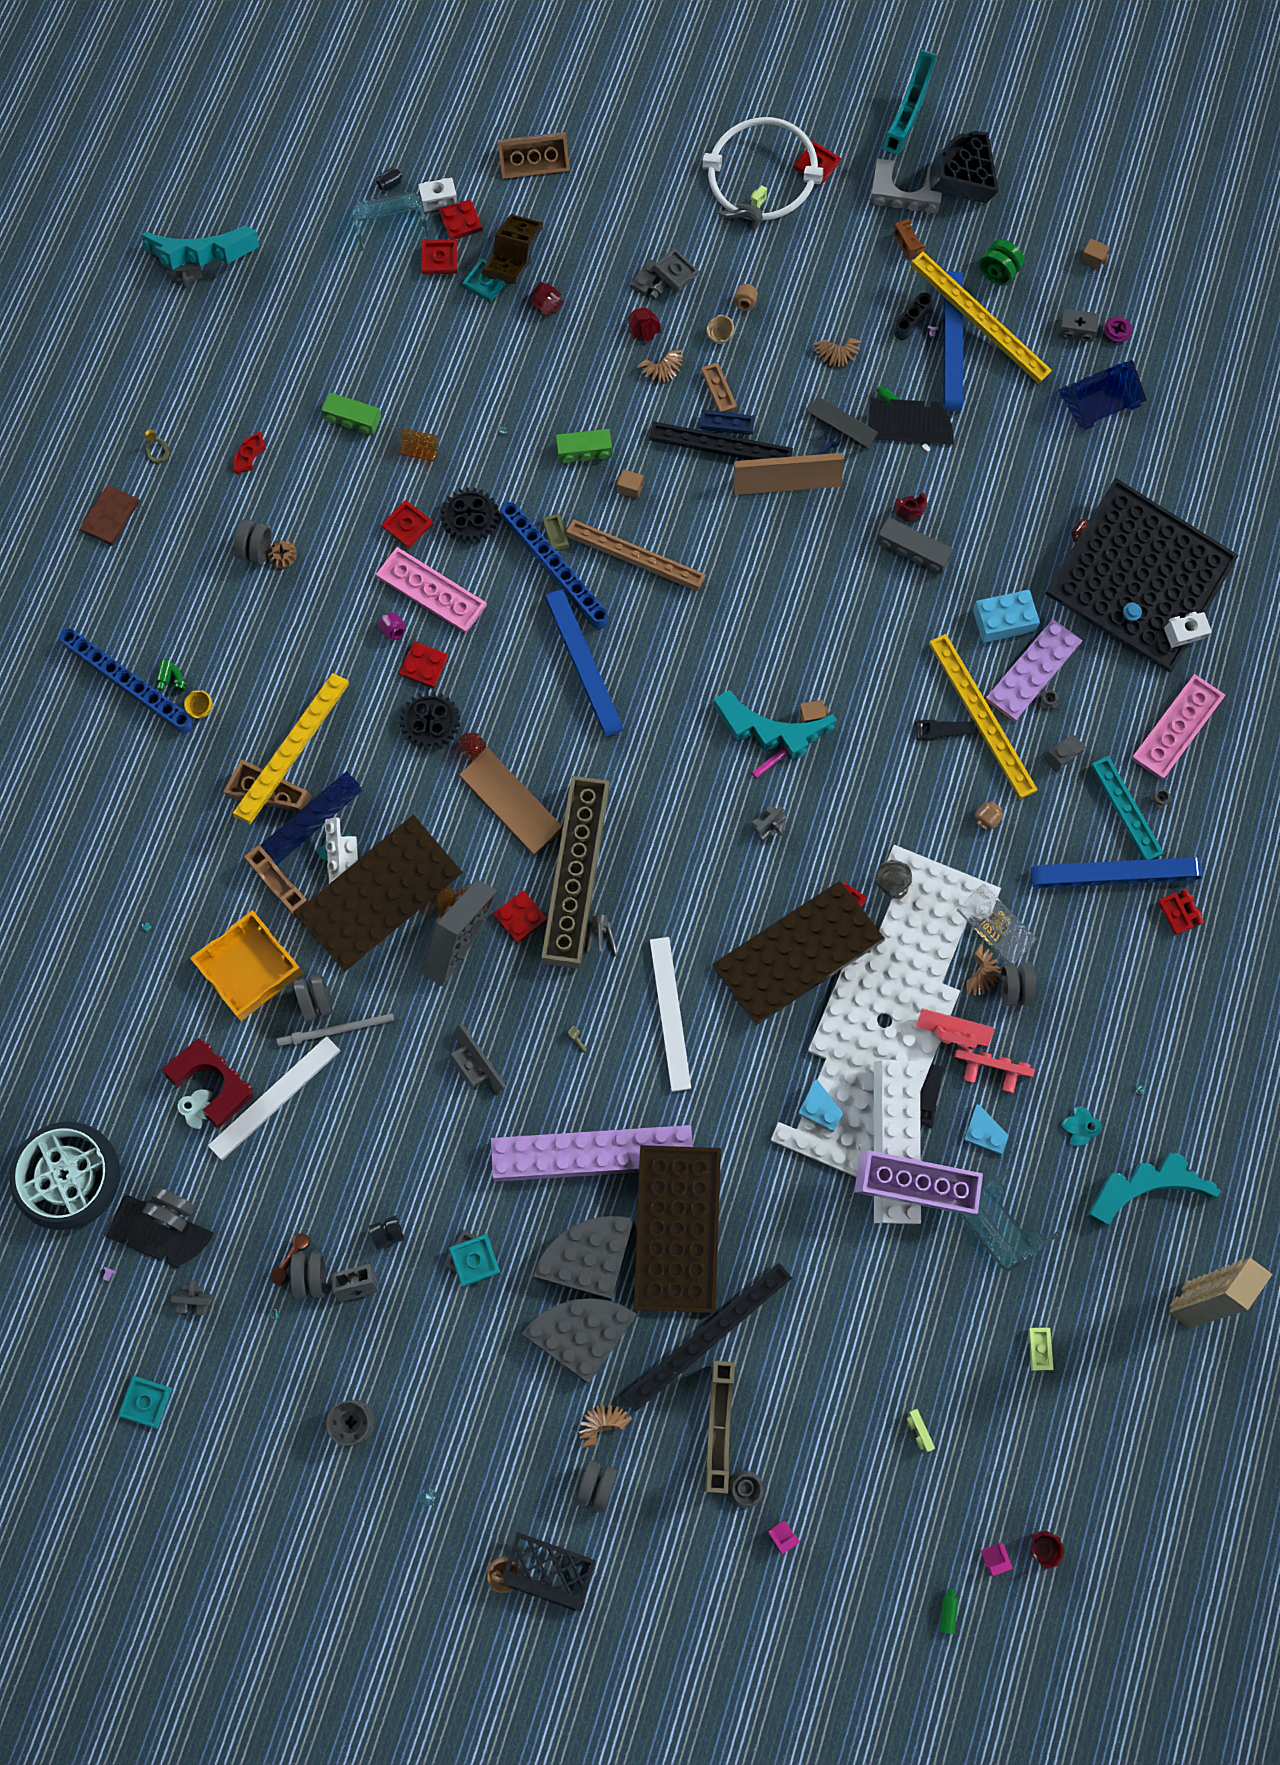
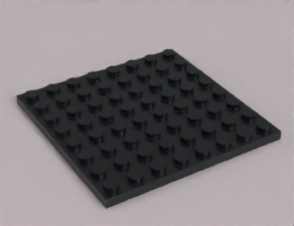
(1141, 557)

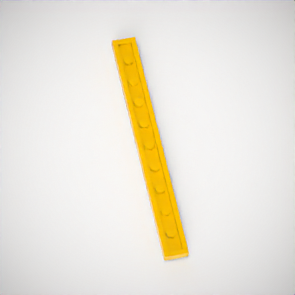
(980, 317)
(983, 717)
(290, 749)

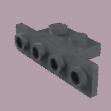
(473, 1063)

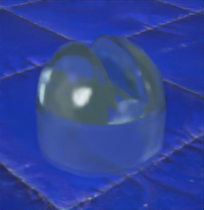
(427, 1496)

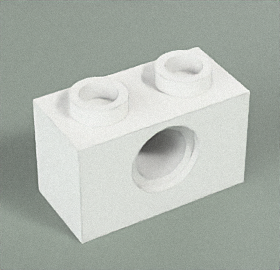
(437, 194)
(1179, 635)

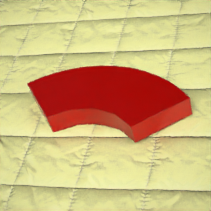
(247, 452)

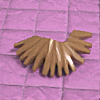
(836, 352)
(665, 368)
(985, 974)
(600, 1422)

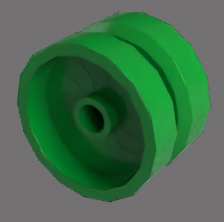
(1001, 262)

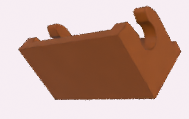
(907, 239)

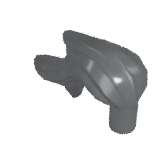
(744, 211)

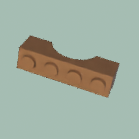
(275, 879)

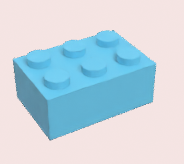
(1006, 616)

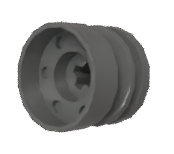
(338, 1422)

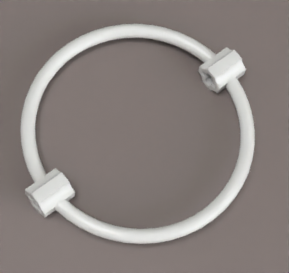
(812, 174)

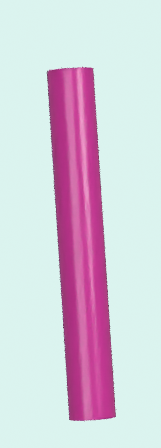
(770, 762)

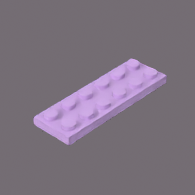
(1033, 670)

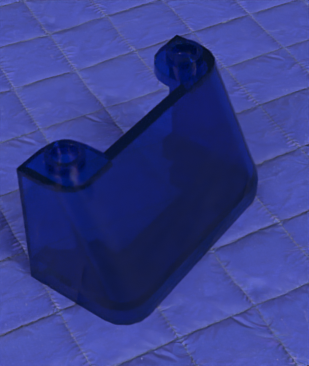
(1104, 394)

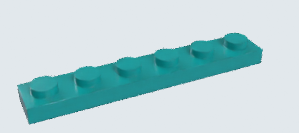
(1127, 809)

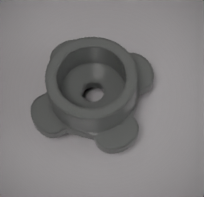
(1052, 695)
(1162, 792)

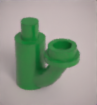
(164, 673)

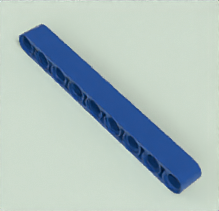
(952, 352)
(557, 572)
(583, 663)
(130, 687)
(1116, 872)

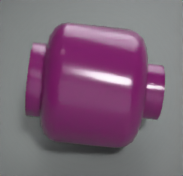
(392, 626)

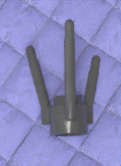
(600, 925)

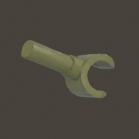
(572, 1034)

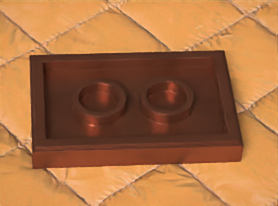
(110, 515)

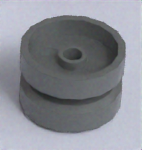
(252, 541)
(1018, 984)
(311, 997)
(169, 1208)
(308, 1275)
(596, 1486)

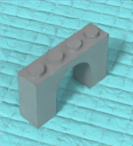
(887, 194)

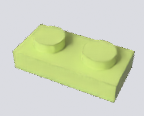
(1040, 1349)
(923, 1439)

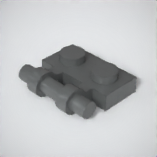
(645, 281)

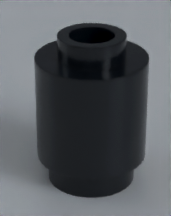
(388, 179)

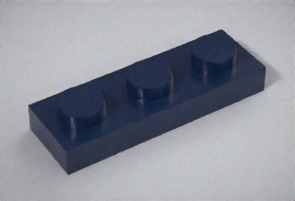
(727, 422)

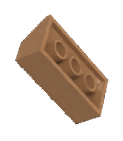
(533, 155)

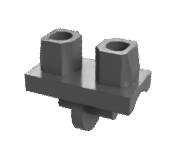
(185, 274)
(772, 824)
(192, 1295)

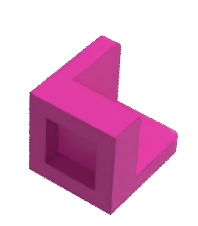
(783, 1537)
(996, 1559)

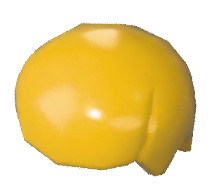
(198, 704)

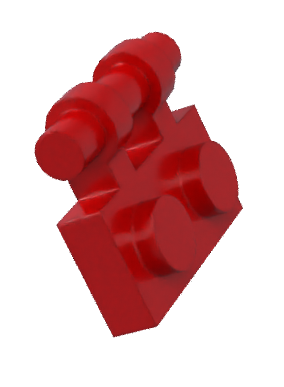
(1176, 914)

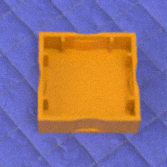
(246, 965)

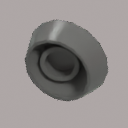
(745, 1489)

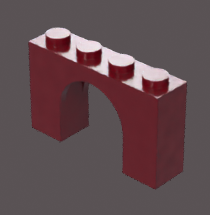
(198, 1058)

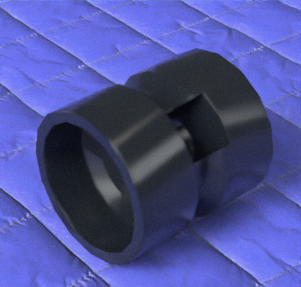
(381, 1238)

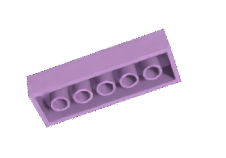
(918, 1182)

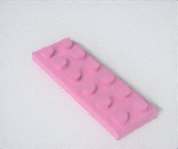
(431, 590)
(1178, 727)

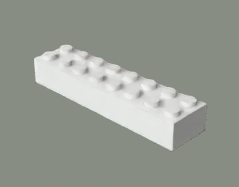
(897, 1128)

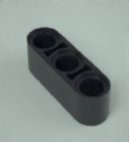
(915, 309)

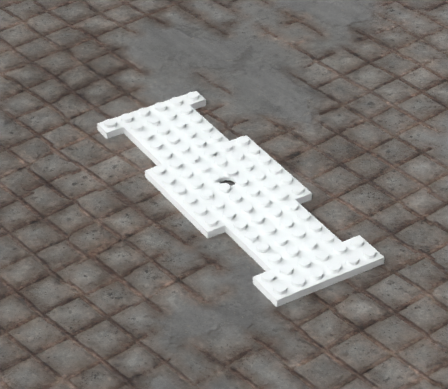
(890, 980)

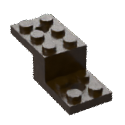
(512, 249)

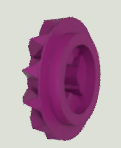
(1112, 324)

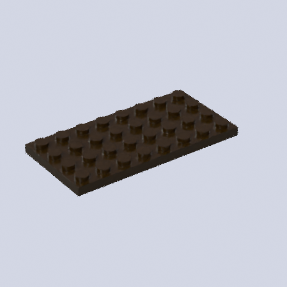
(378, 893)
(798, 952)
(677, 1228)

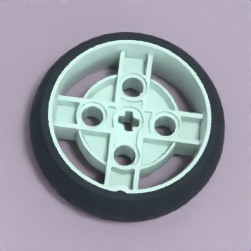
(49, 1141)

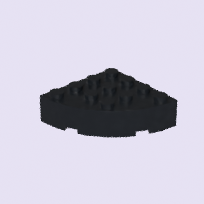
(966, 168)

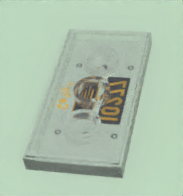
(996, 924)

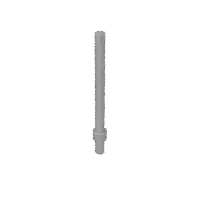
(298, 1037)

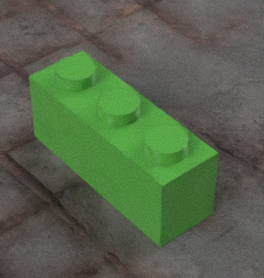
(351, 414)
(584, 445)

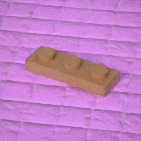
(719, 388)

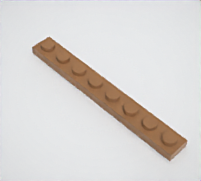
(635, 555)

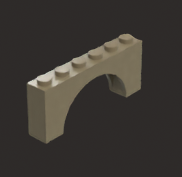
(719, 1427)

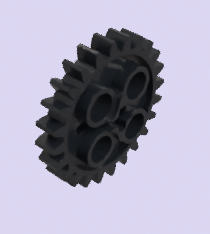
(470, 530)
(413, 719)

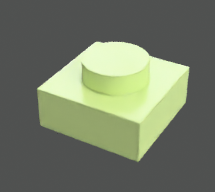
(759, 196)

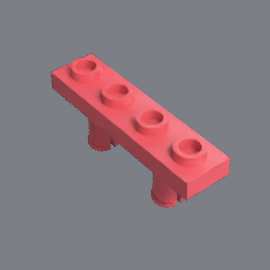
(1012, 1070)

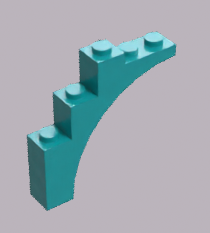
(914, 98)
(201, 251)
(769, 733)
(1145, 1178)

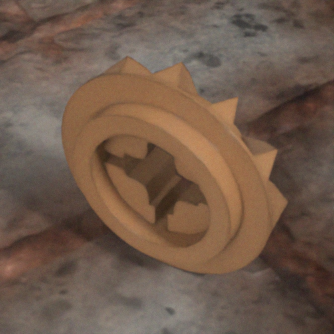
(288, 558)

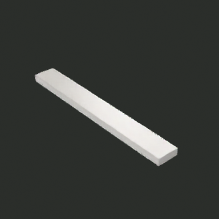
(670, 1014)
(274, 1098)

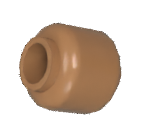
(745, 297)
(989, 815)

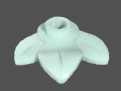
(199, 1101)

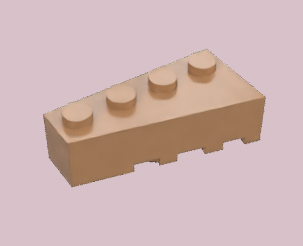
(285, 796)

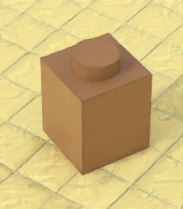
(1095, 254)
(629, 483)
(813, 711)

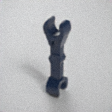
(823, 450)

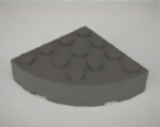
(457, 931)
(587, 1256)
(580, 1333)

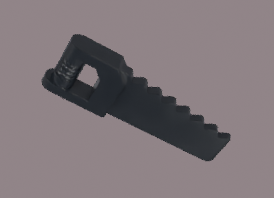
(942, 729)
(930, 1094)

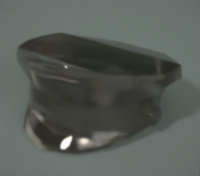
(894, 878)

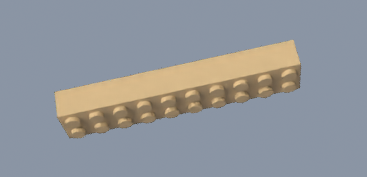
(1220, 1293)

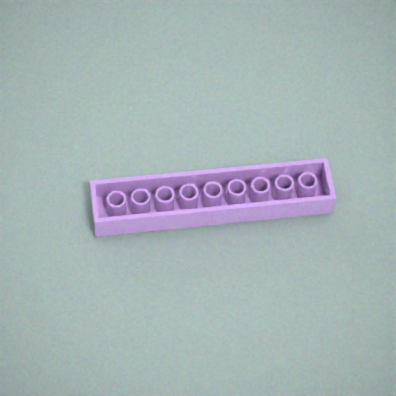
(579, 1152)

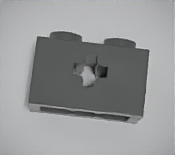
(1078, 325)
(354, 1282)

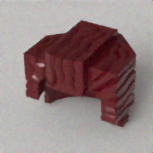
(546, 298)
(643, 324)
(910, 508)
(1047, 1549)

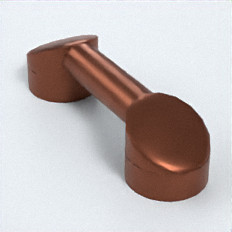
(300, 1242)

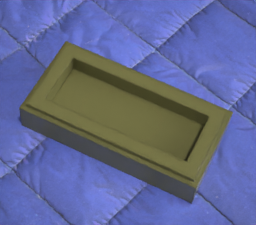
(555, 532)

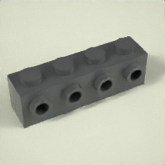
(914, 545)

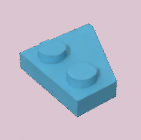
(821, 1108)
(985, 1132)

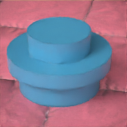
(1132, 612)

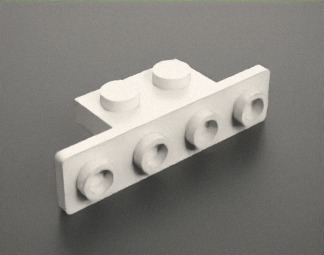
(340, 850)

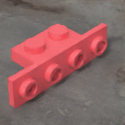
(955, 1029)

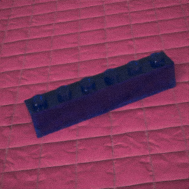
(311, 817)

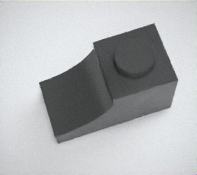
(1064, 752)

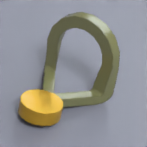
(151, 435)

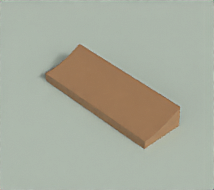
(788, 473)
(511, 802)

